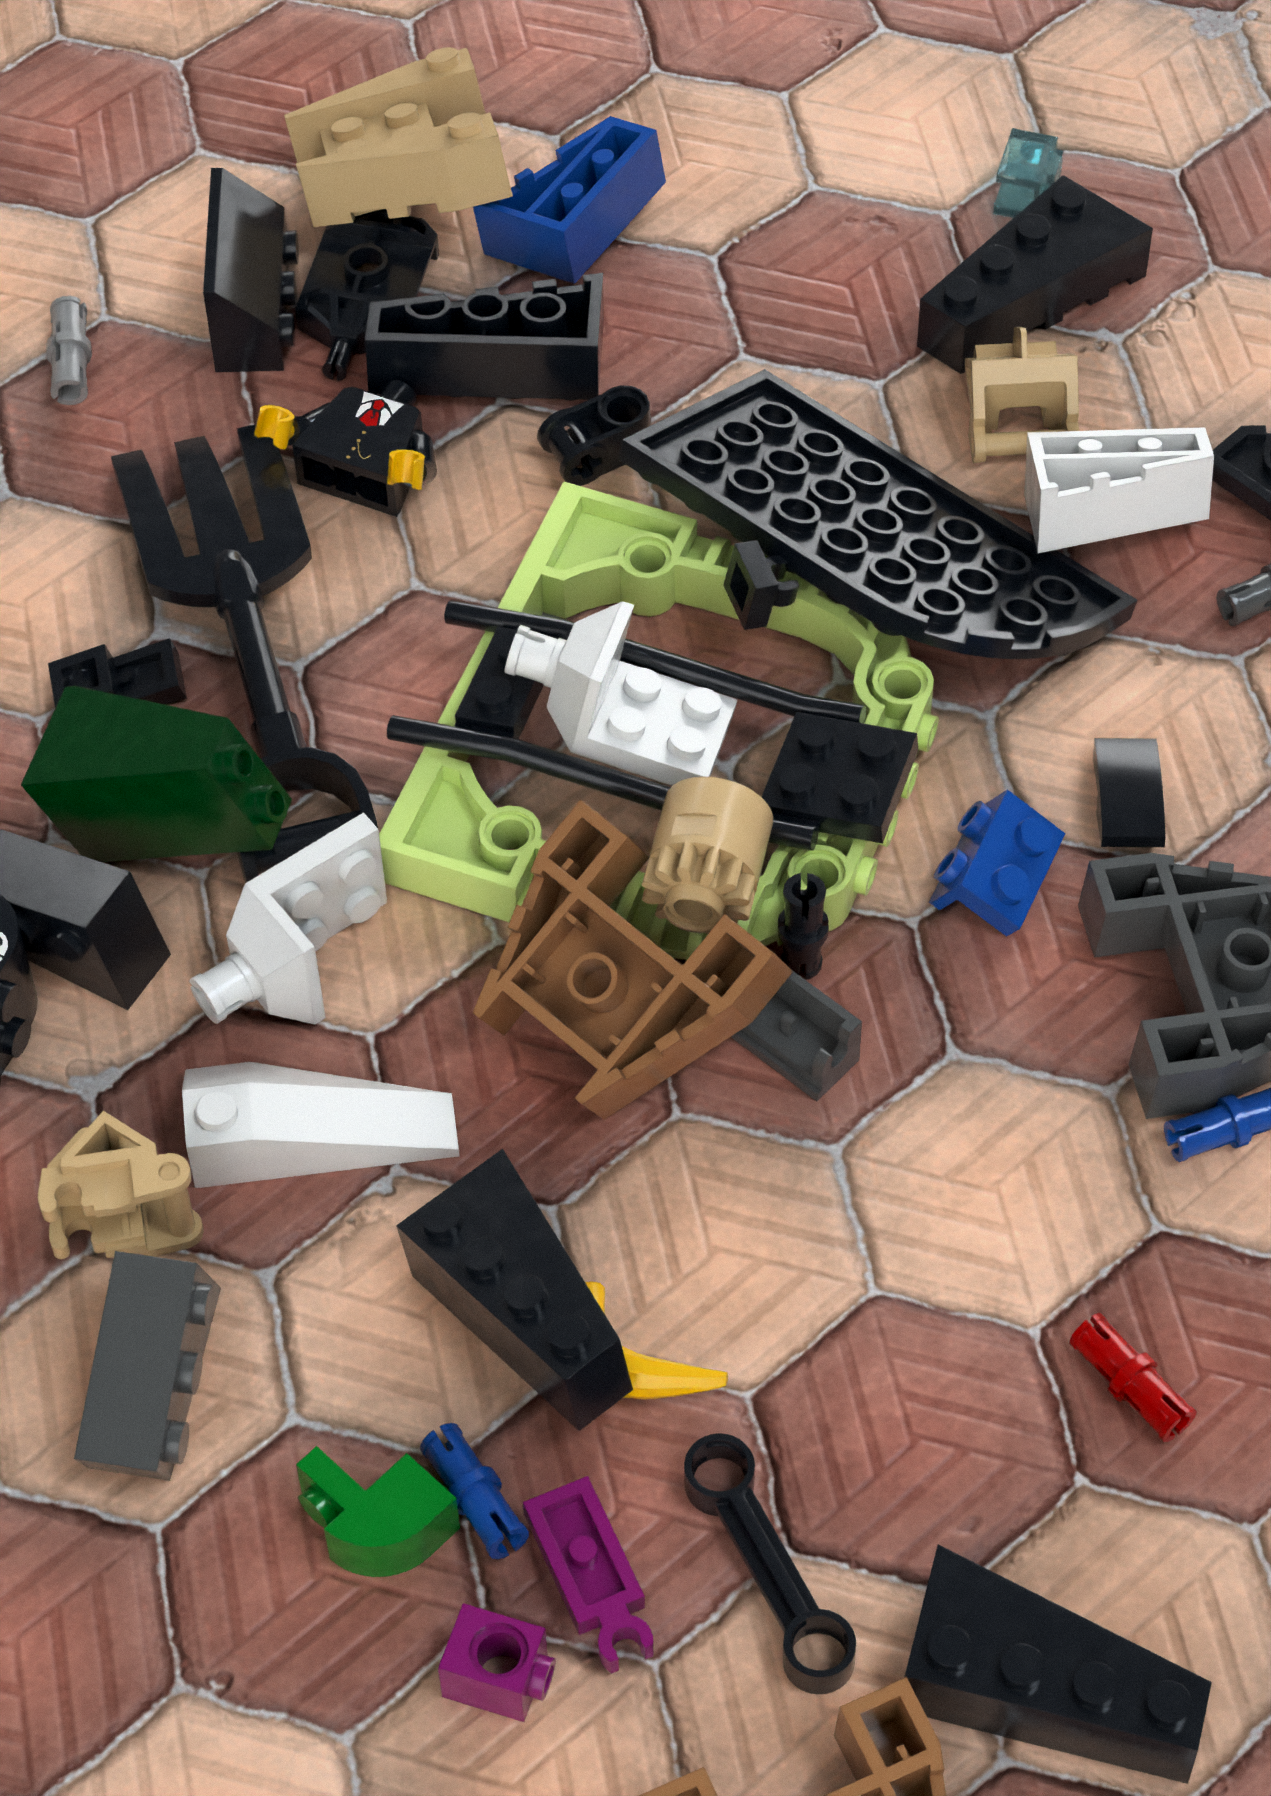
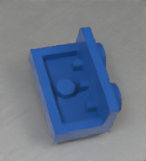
(998, 861)

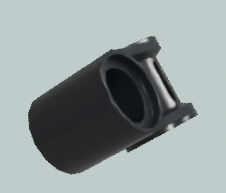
(594, 432)

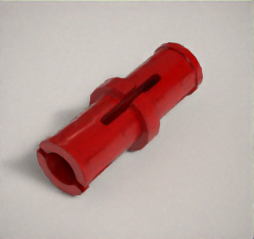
(1132, 1377)

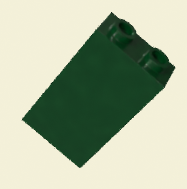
(151, 780)

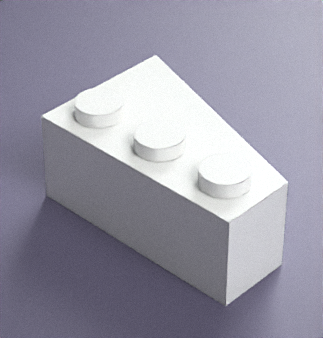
(1115, 483)

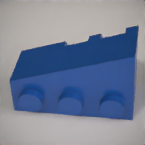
(576, 203)

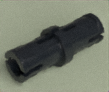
(803, 924)

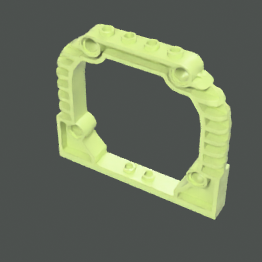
(607, 550)

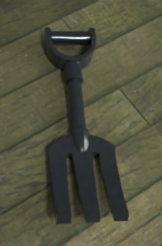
(234, 580)

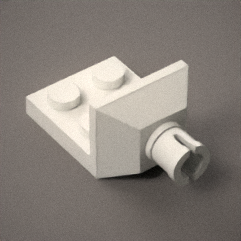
(620, 709)
(288, 918)

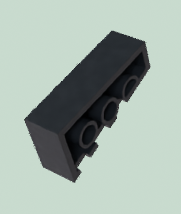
(1032, 271)
(491, 343)
(81, 918)
(514, 1286)
(1048, 1677)

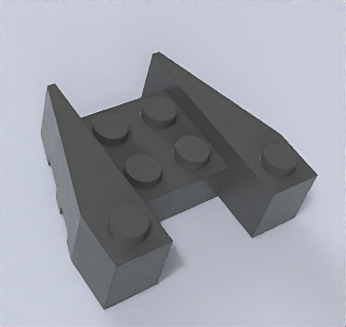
(1220, 955)

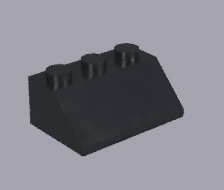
(248, 277)

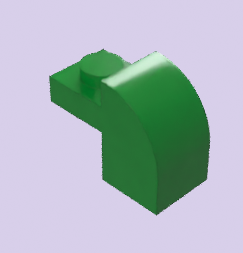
(379, 1528)

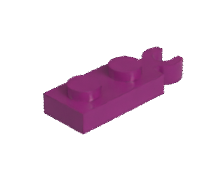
(589, 1567)

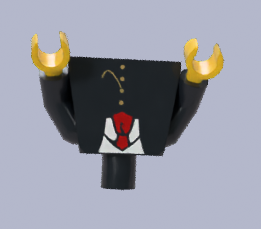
(357, 445)

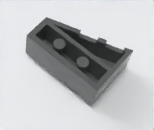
(146, 1365)

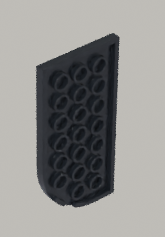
(872, 526)

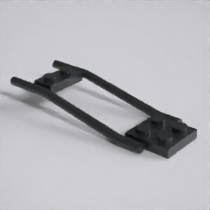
(826, 779)

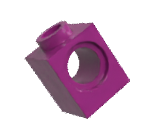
(485, 1635)

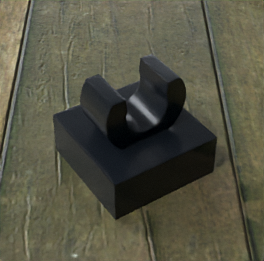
(754, 584)

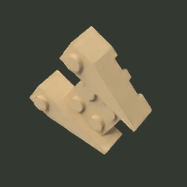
(400, 143)

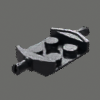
(338, 296)

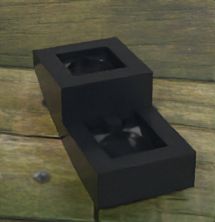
(143, 674)
(1129, 792)

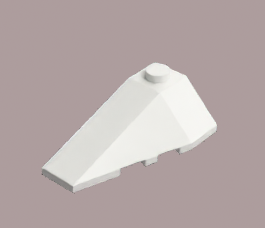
(294, 1122)

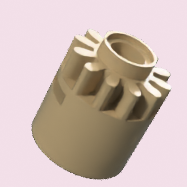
(707, 853)

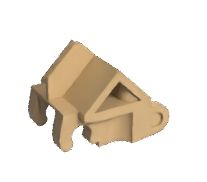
(1019, 377)
(119, 1192)

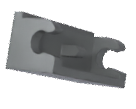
(804, 1037)

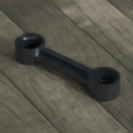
(769, 1563)

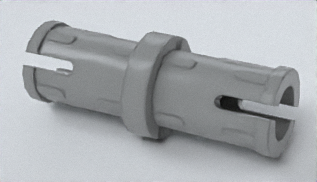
(68, 350)

